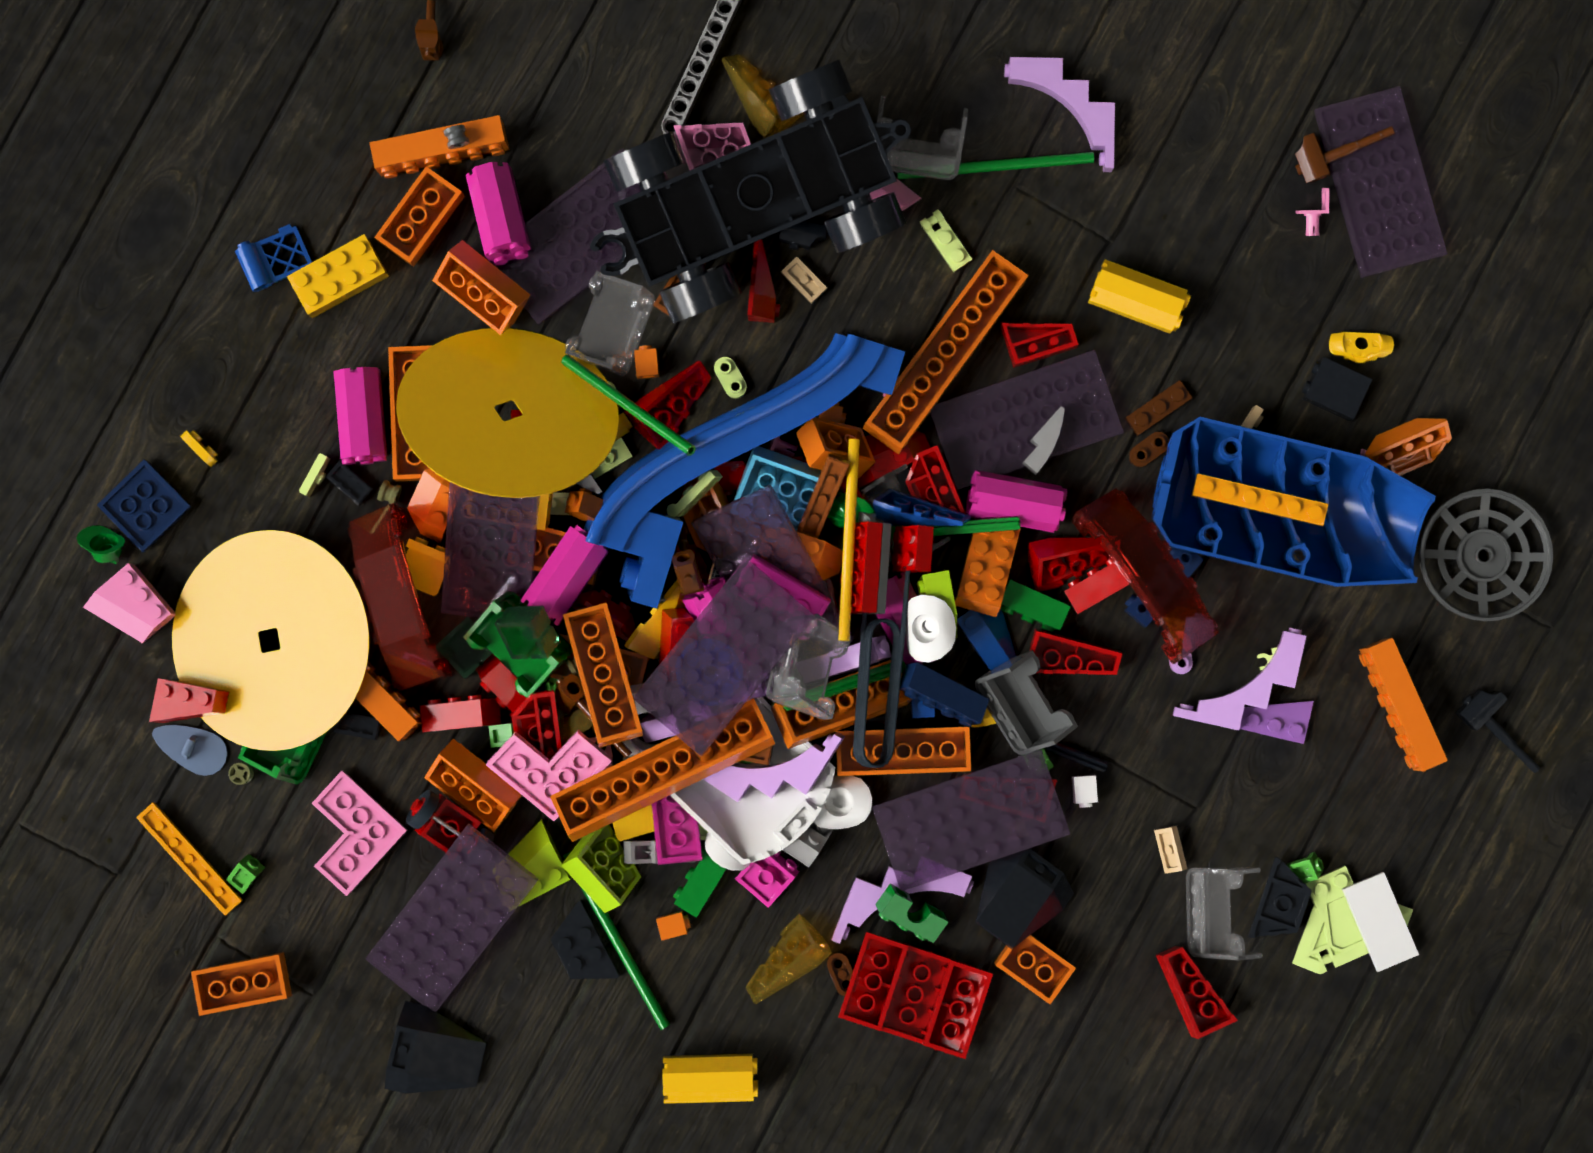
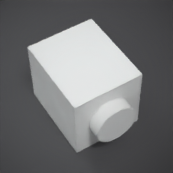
(1084, 790)

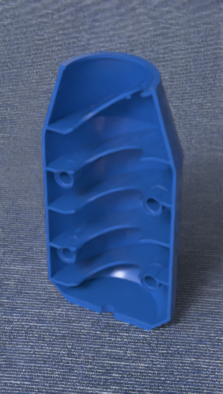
(1368, 520)

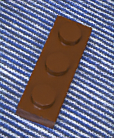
(1158, 407)

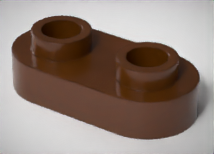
(1149, 449)
(841, 973)

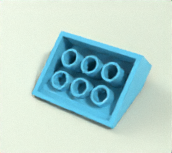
(789, 478)

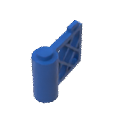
(255, 261)

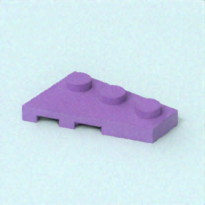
(1280, 721)

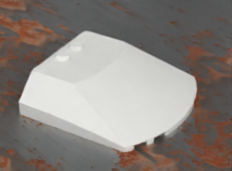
(757, 823)

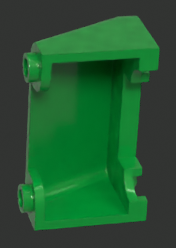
(530, 672)
(286, 764)

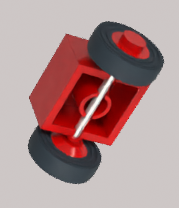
(441, 820)

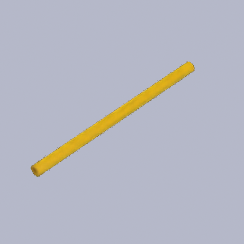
(849, 540)

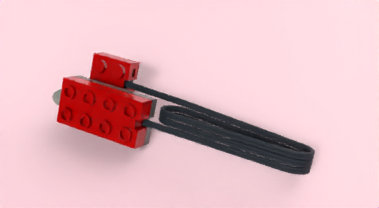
(869, 592)

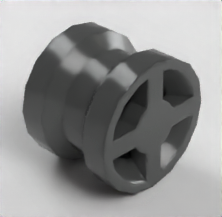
(456, 136)

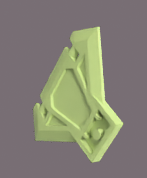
(1332, 925)

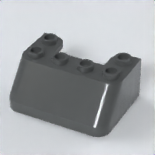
(1021, 707)

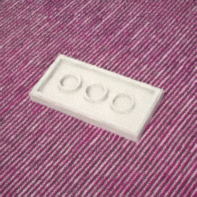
(1380, 921)

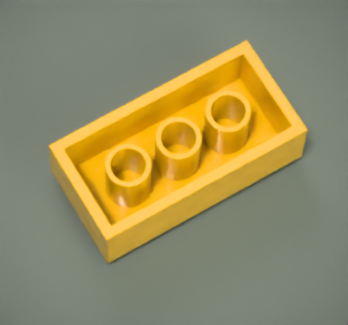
(338, 276)

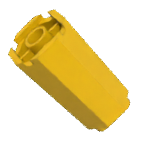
(1139, 297)
(710, 1078)

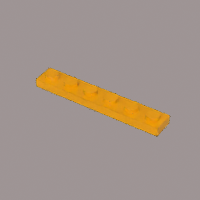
(1260, 499)
(189, 858)

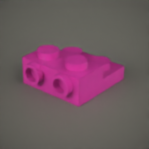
(768, 877)

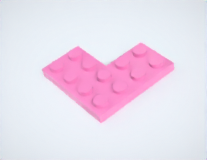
(541, 777)
(366, 828)

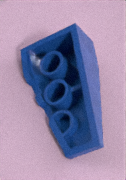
(906, 510)
(988, 637)

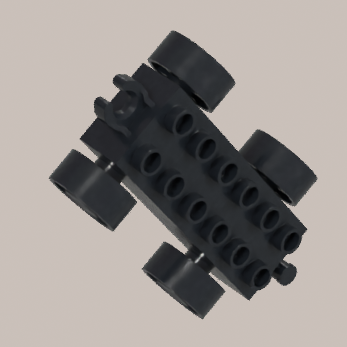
(754, 192)

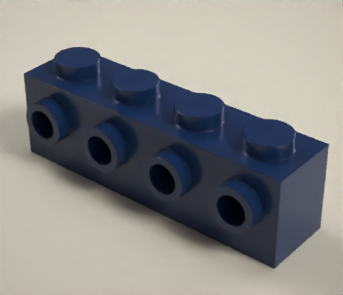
(1136, 608)
(944, 694)

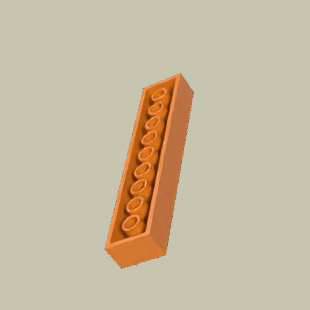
(945, 352)
(657, 774)

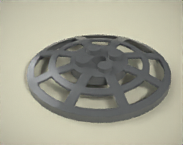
(1498, 550)

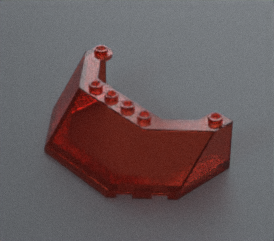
(1149, 571)
(394, 599)

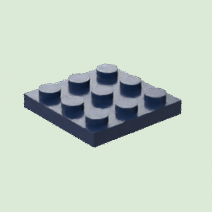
(144, 505)

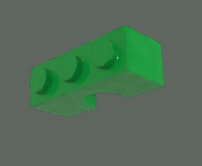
(925, 923)

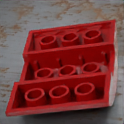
(915, 994)

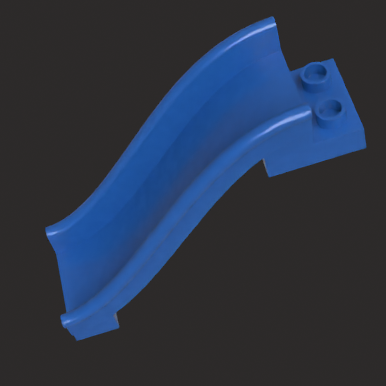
(627, 511)

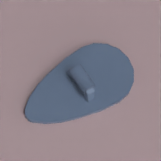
(192, 748)

